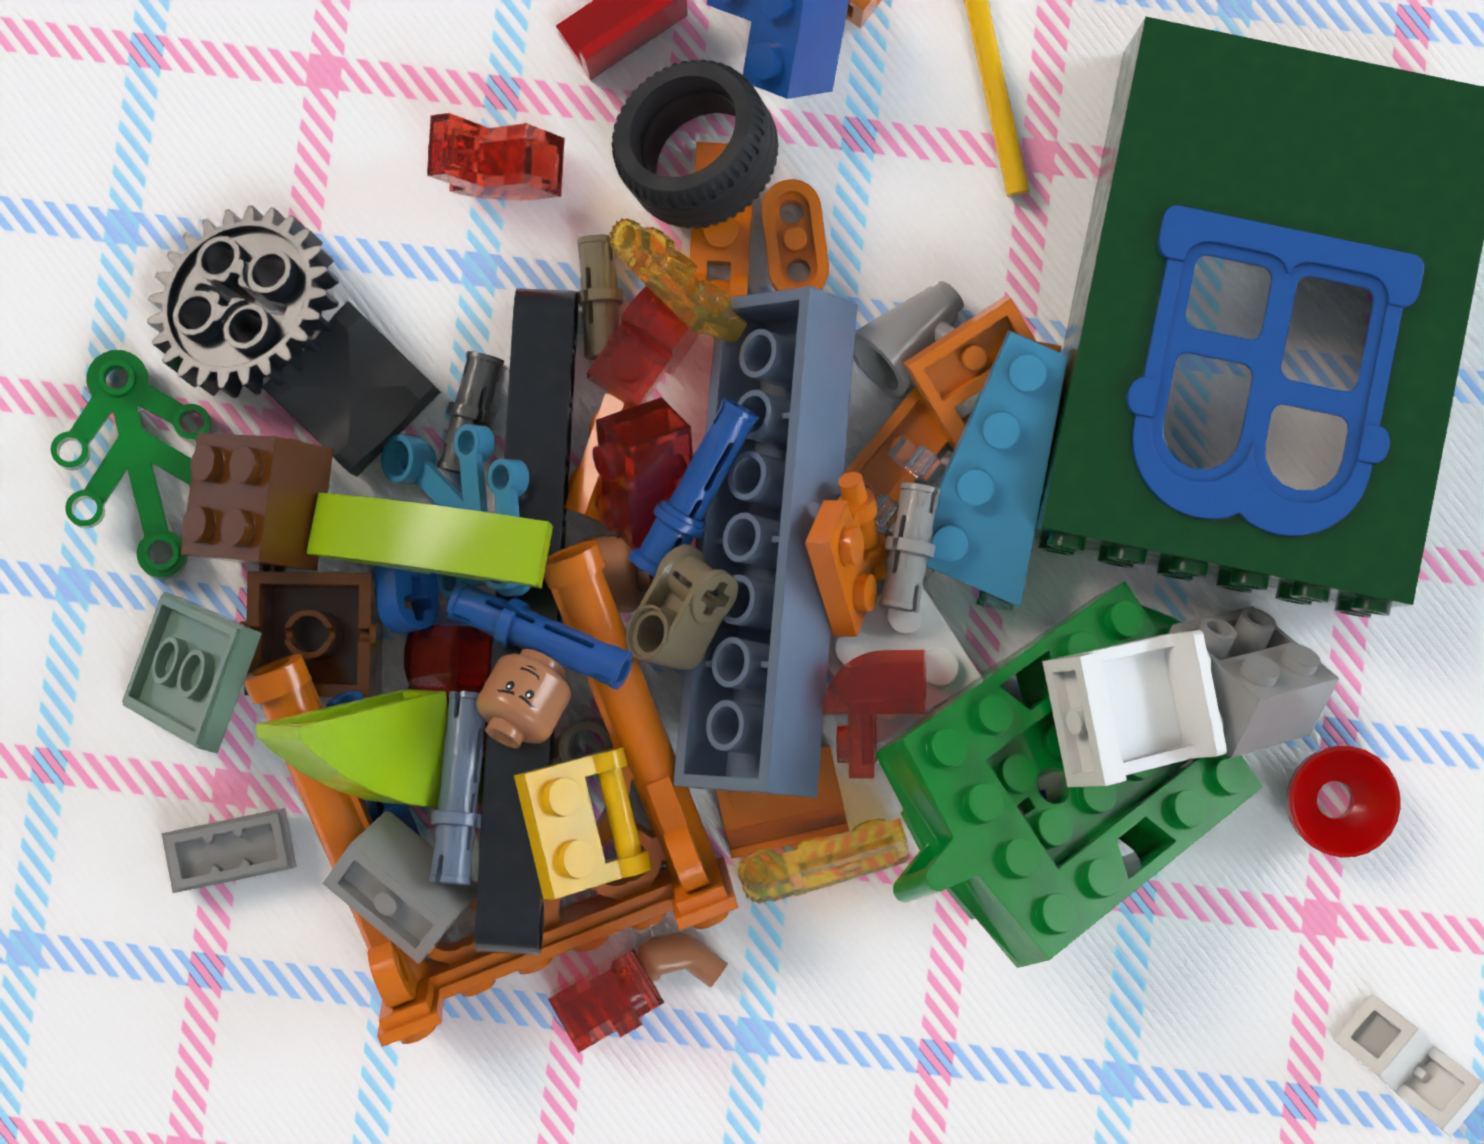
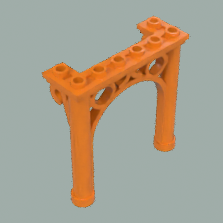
(692, 884)

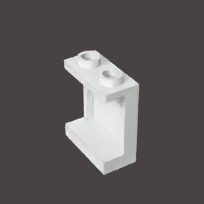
(1134, 707)

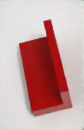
(613, 29)

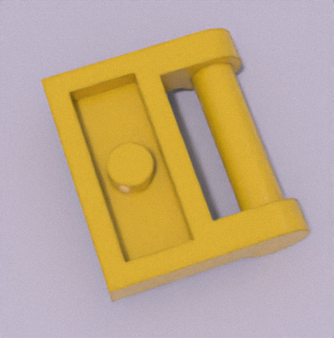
(565, 829)

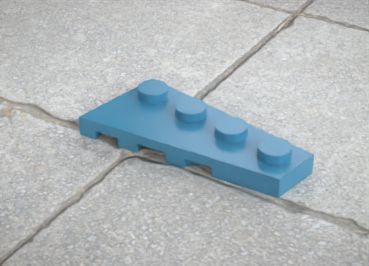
(999, 472)

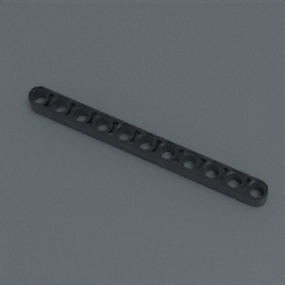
(540, 435)

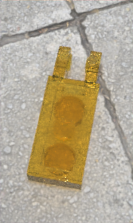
(672, 278)
(823, 861)

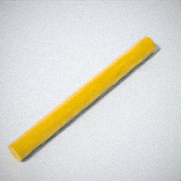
(997, 97)

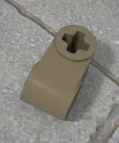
(681, 613)

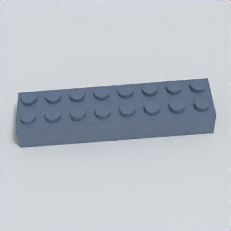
(760, 690)

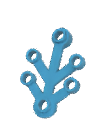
(413, 461)

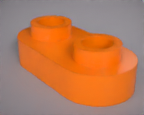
(794, 242)

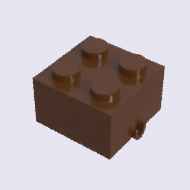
(254, 500)
(324, 619)

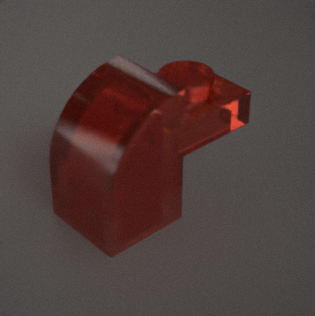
(496, 161)
(641, 350)
(868, 686)
(605, 999)

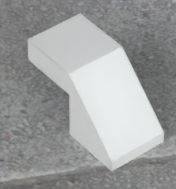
(1411, 1065)

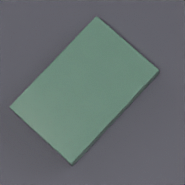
(191, 671)

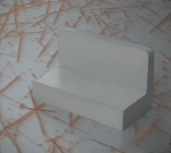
(388, 885)

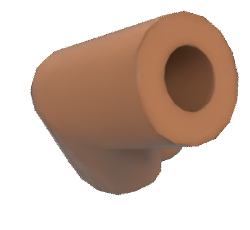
(679, 952)

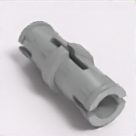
(910, 547)

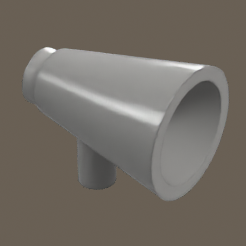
(904, 332)

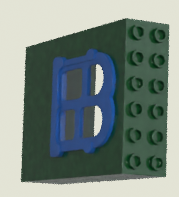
(1310, 175)

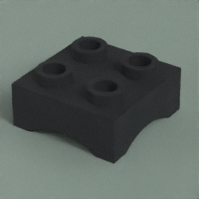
(353, 390)

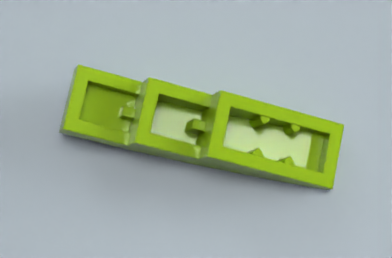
(430, 539)

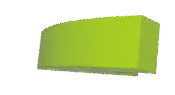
(371, 747)

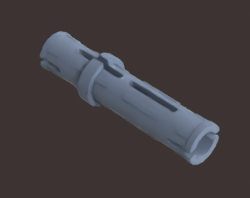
(458, 796)

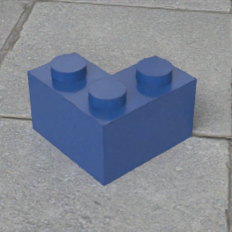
(791, 43)

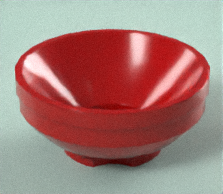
(1371, 809)

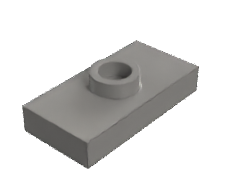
(229, 850)

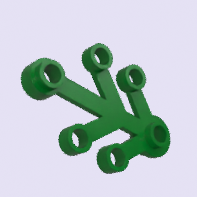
(131, 451)

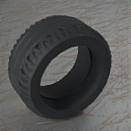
(666, 104)

